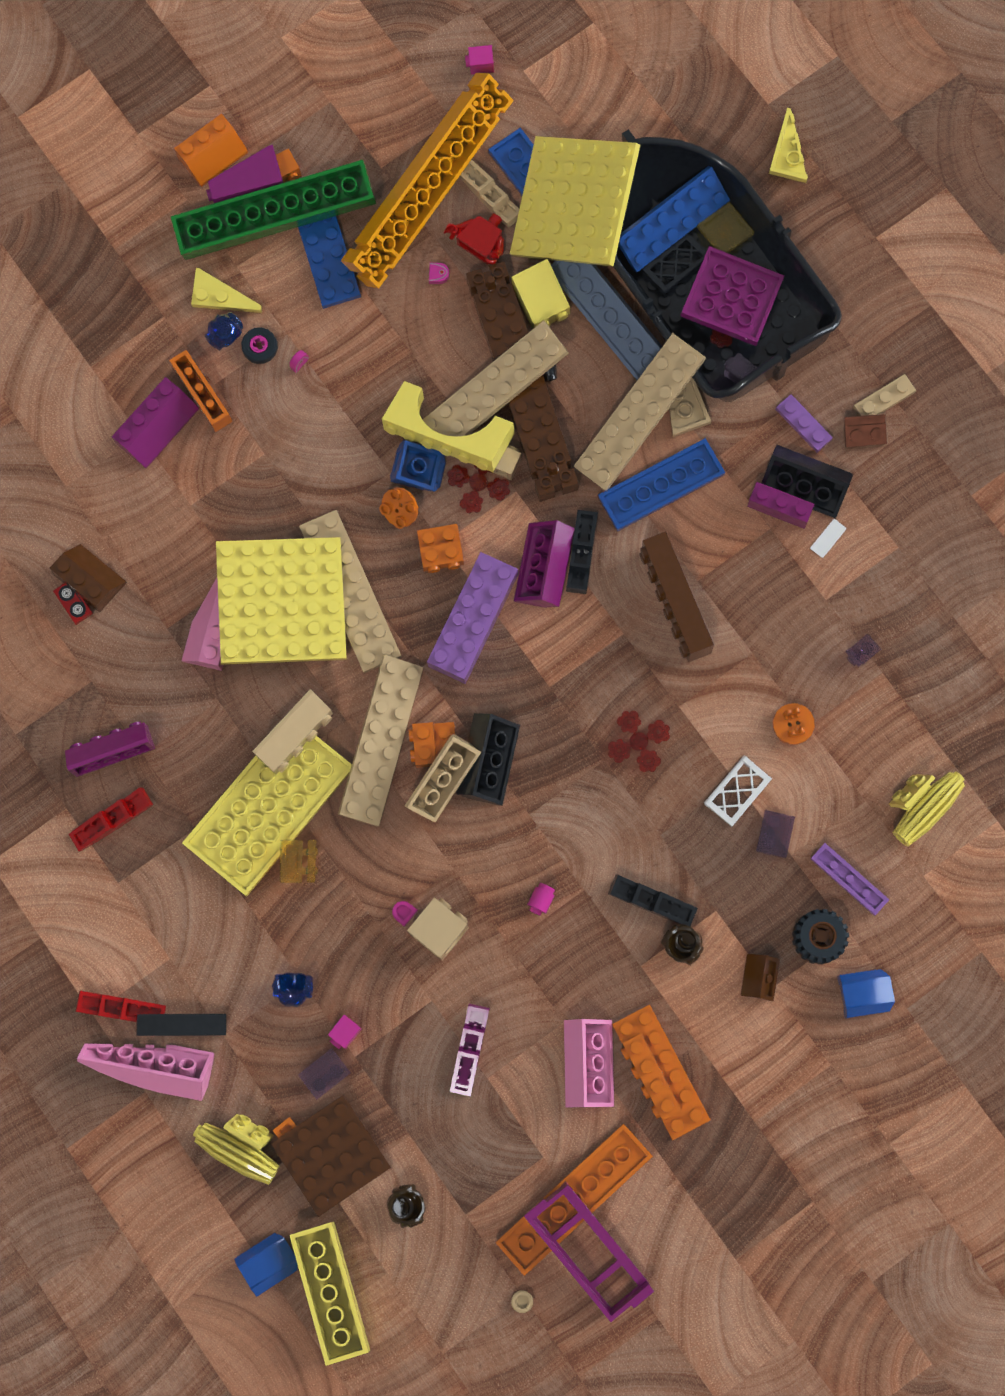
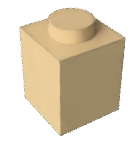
(508, 463)

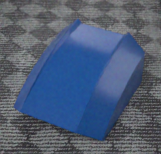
(418, 467)
(866, 993)
(267, 1263)

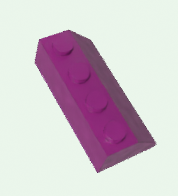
(155, 422)
(544, 564)
(109, 749)

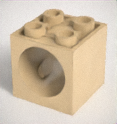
(439, 928)

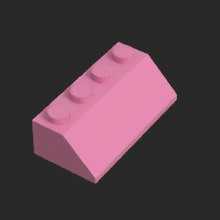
(588, 1063)

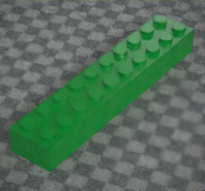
(273, 210)

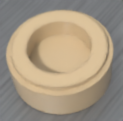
(522, 1301)

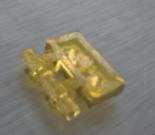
(291, 861)

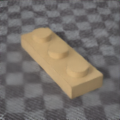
(885, 397)

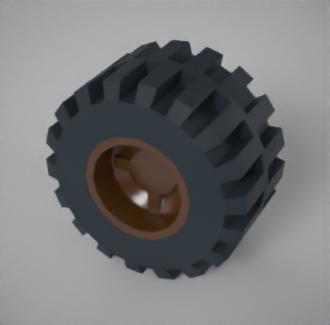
(820, 936)

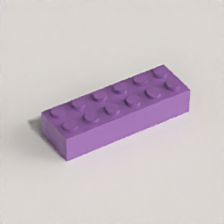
(472, 618)

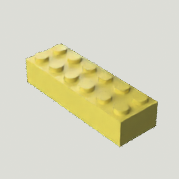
(330, 1293)

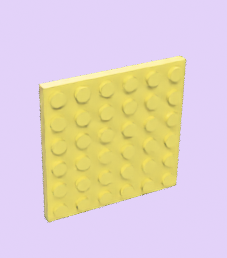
(575, 200)
(280, 600)

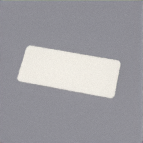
(828, 538)

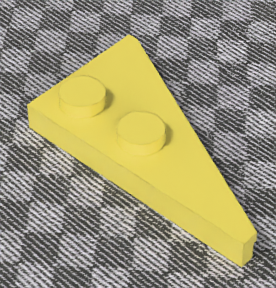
(787, 159)
(214, 294)

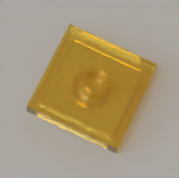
(725, 229)

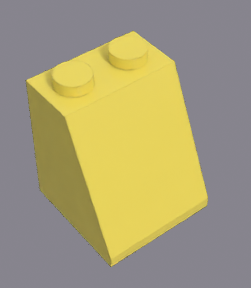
(540, 294)

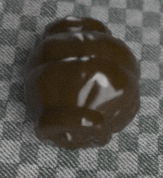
(683, 944)
(406, 1206)

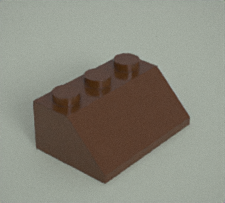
(87, 576)

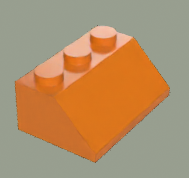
(211, 150)

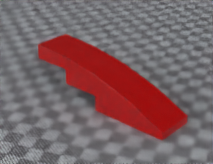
(110, 819)
(115, 1007)

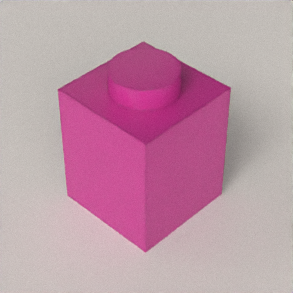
(480, 59)
(344, 1032)

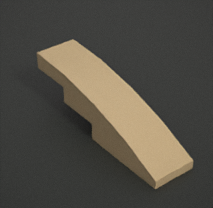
(489, 193)

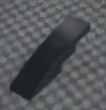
(581, 552)
(652, 901)
(180, 1024)

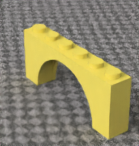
(479, 448)

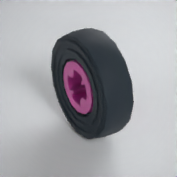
(268, 350)

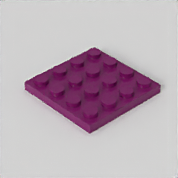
(732, 296)

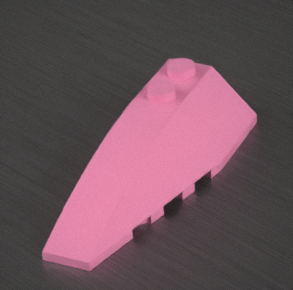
(204, 635)
(164, 1070)

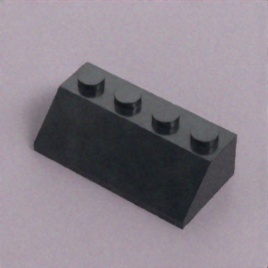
(808, 480)
(490, 772)

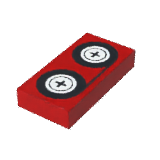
(73, 603)

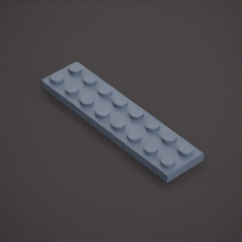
(608, 314)

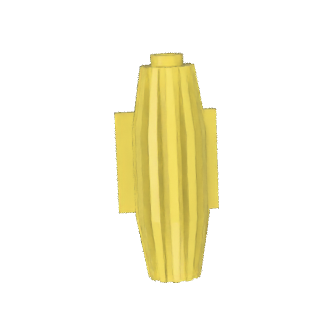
(924, 804)
(239, 1147)

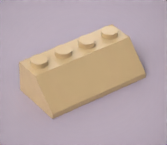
(293, 732)
(443, 778)

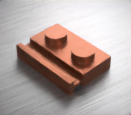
(865, 430)

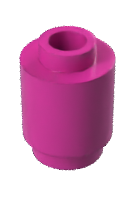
(541, 899)

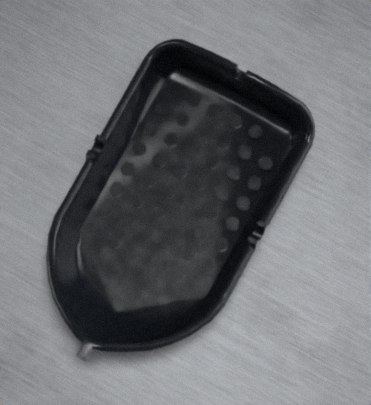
(803, 307)

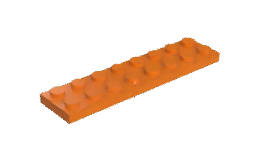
(592, 1181)

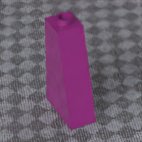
(248, 176)

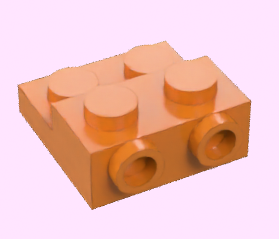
(440, 548)
(429, 741)

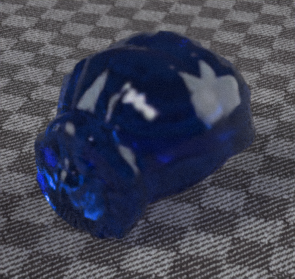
(223, 330)
(292, 988)

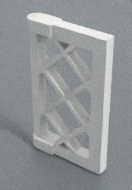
(741, 807)

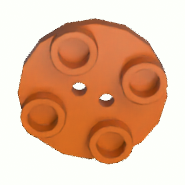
(407, 511)
(795, 733)

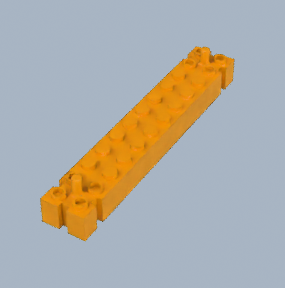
(427, 180)

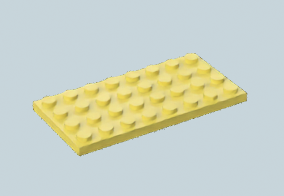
(261, 809)

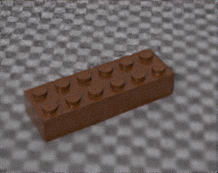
(676, 596)

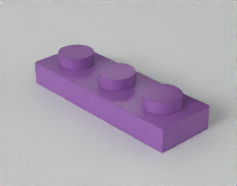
(804, 423)

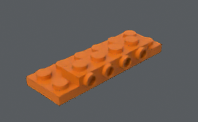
(660, 1072)

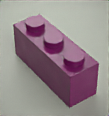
(780, 505)

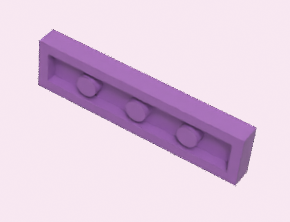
(849, 879)

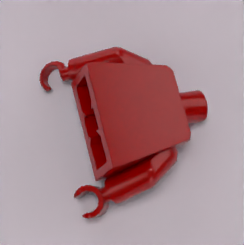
(479, 237)

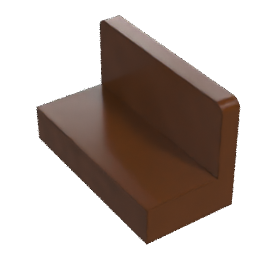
(760, 977)

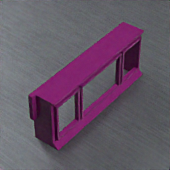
(634, 1297)

